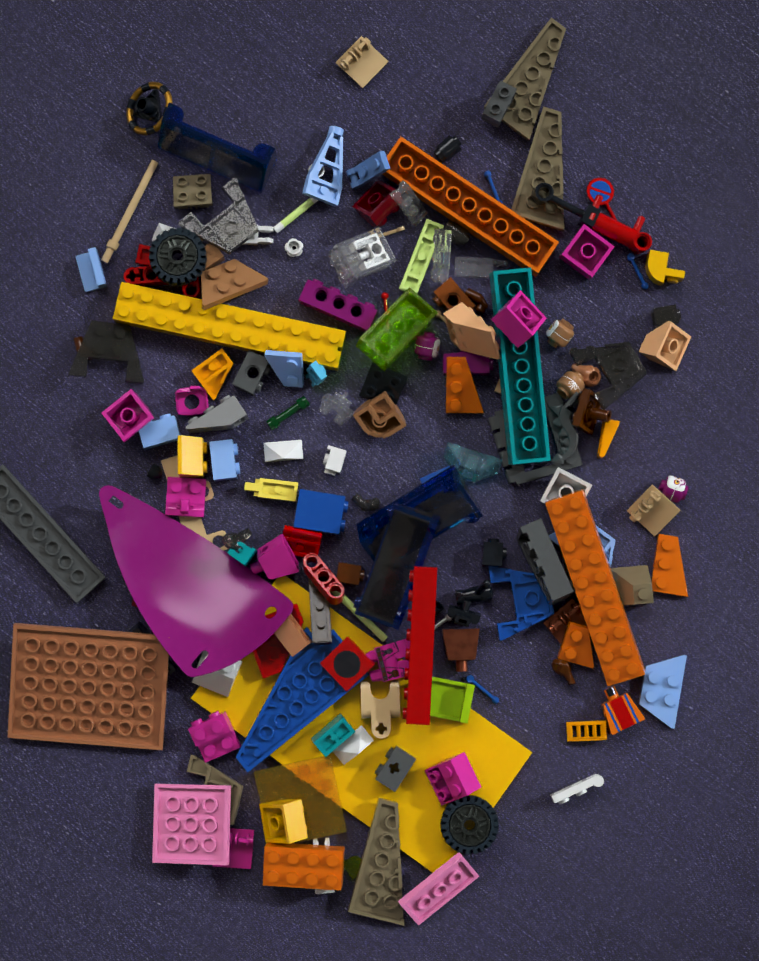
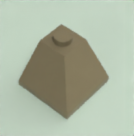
(633, 584)

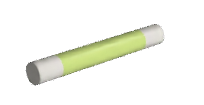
(293, 215)

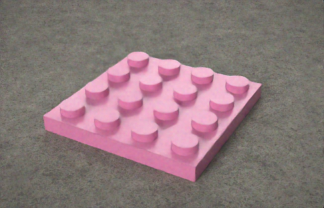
(191, 824)

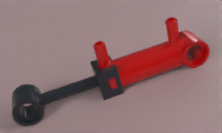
(598, 221)

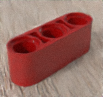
(318, 571)

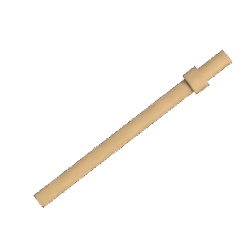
(113, 244)

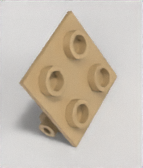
(362, 61)
(653, 510)

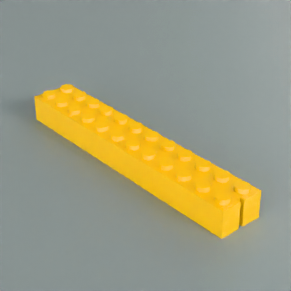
(227, 325)

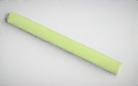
(367, 622)

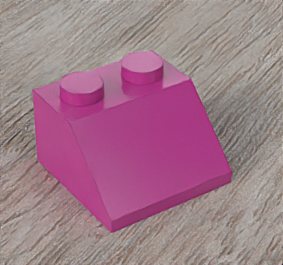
(519, 319)
(128, 415)

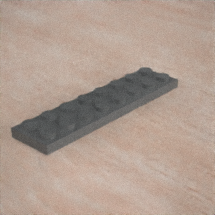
(46, 539)

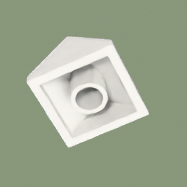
(562, 484)

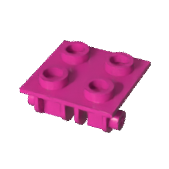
(240, 849)

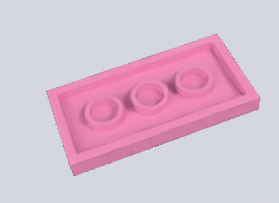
(438, 888)

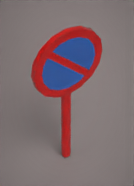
(601, 187)

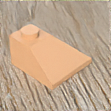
(665, 345)

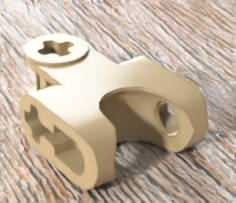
(380, 709)

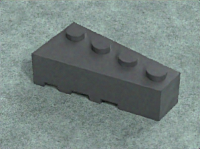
(544, 561)

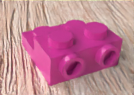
(214, 736)

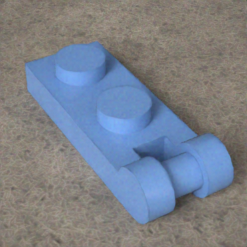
(368, 170)

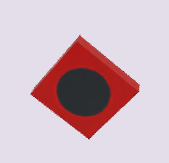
(347, 663)

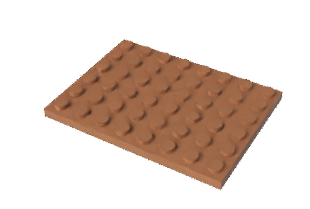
(87, 686)

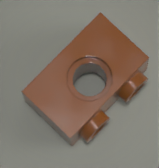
(448, 290)

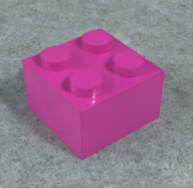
(586, 252)

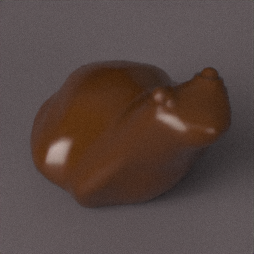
(564, 669)

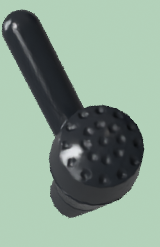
(475, 594)

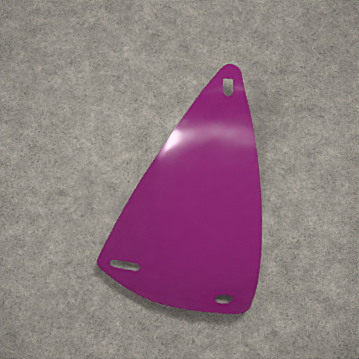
(190, 587)

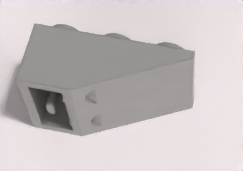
(222, 417)

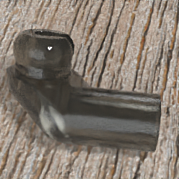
(366, 505)

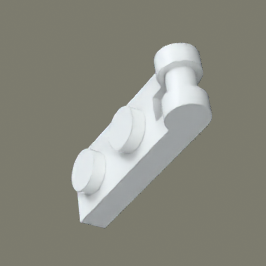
(577, 788)

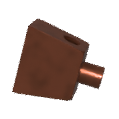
(461, 646)

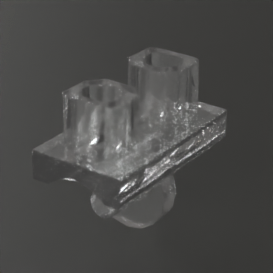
(329, 403)

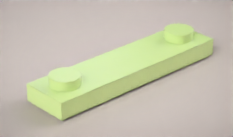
(420, 258)

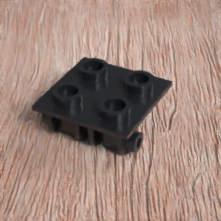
(380, 381)

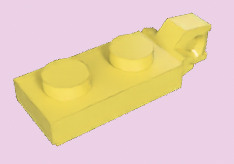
(273, 489)

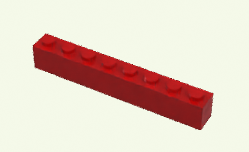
(421, 645)

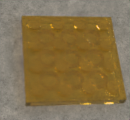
(314, 784)

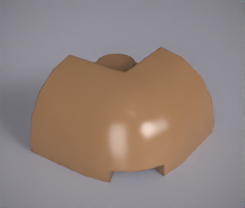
(380, 416)

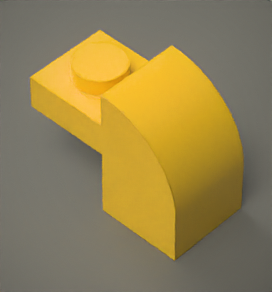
(657, 271)

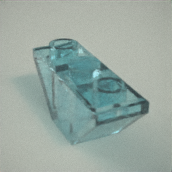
(471, 463)

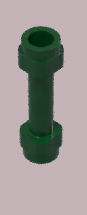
(274, 422)

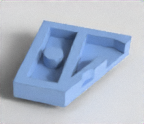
(287, 367)

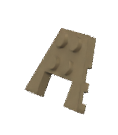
(216, 777)

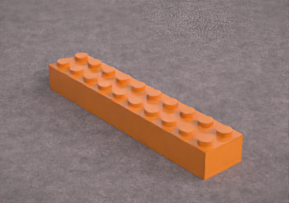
(470, 207)
(595, 587)

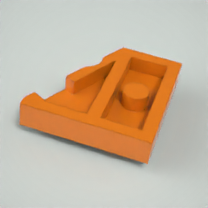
(576, 645)

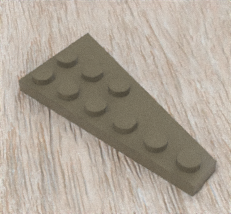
(531, 78)
(543, 166)
(380, 874)

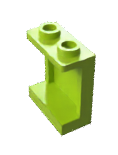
(451, 699)

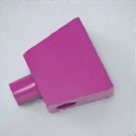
(275, 559)

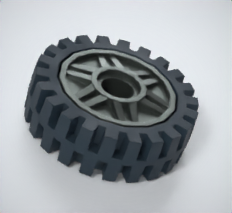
(174, 242)
(471, 840)

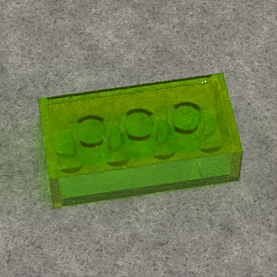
(396, 329)

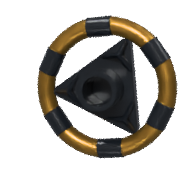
(147, 108)

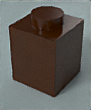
(350, 573)

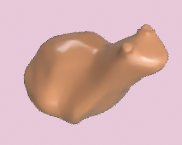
(590, 374)

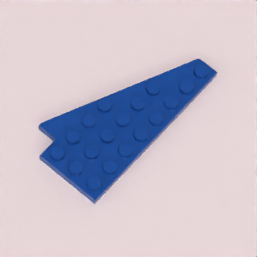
(296, 700)

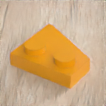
(213, 372)

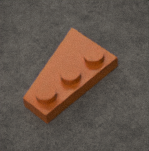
(460, 388)
(668, 567)

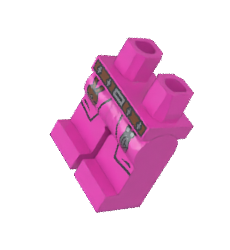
(387, 660)

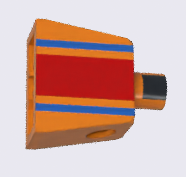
(620, 711)

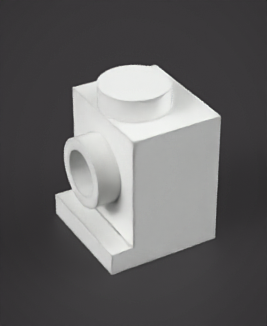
(334, 460)

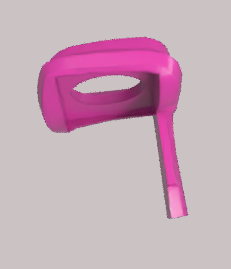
(182, 393)

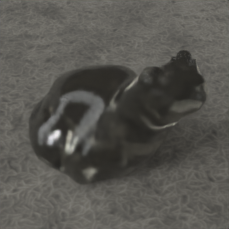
(230, 539)

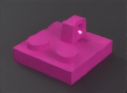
(185, 497)

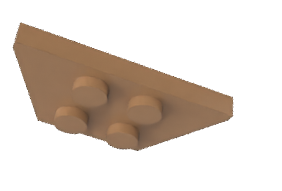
(228, 282)

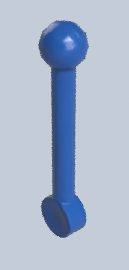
(487, 174)
(630, 257)
(470, 679)

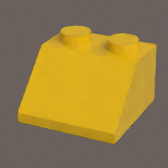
(191, 457)
(283, 821)

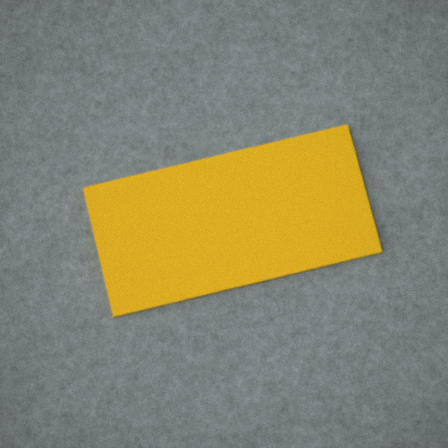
(490, 751)

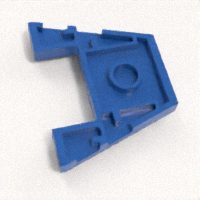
(528, 600)

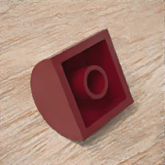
(376, 204)

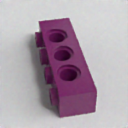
(314, 287)

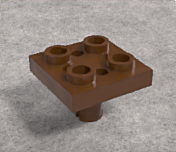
(589, 412)

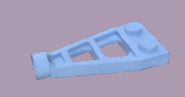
(321, 189)

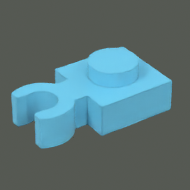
(316, 373)

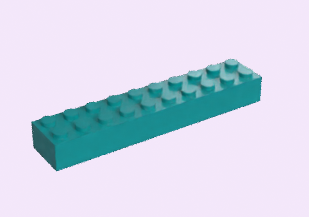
(520, 377)

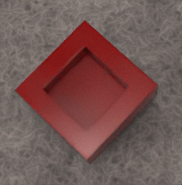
(143, 255)

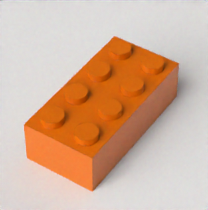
(303, 866)

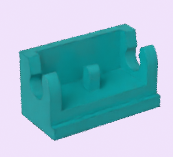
(245, 555)
(333, 735)

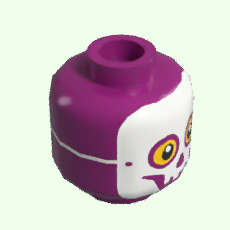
(427, 346)
(674, 488)

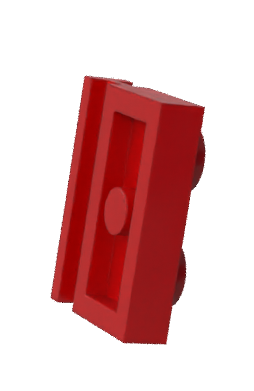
(302, 540)

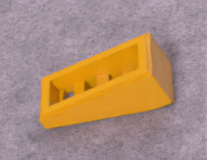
(607, 433)
(603, 730)

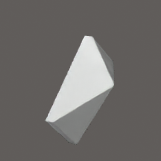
(283, 450)
(353, 745)

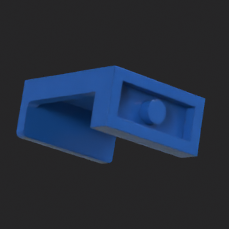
(320, 512)

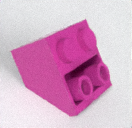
(453, 778)

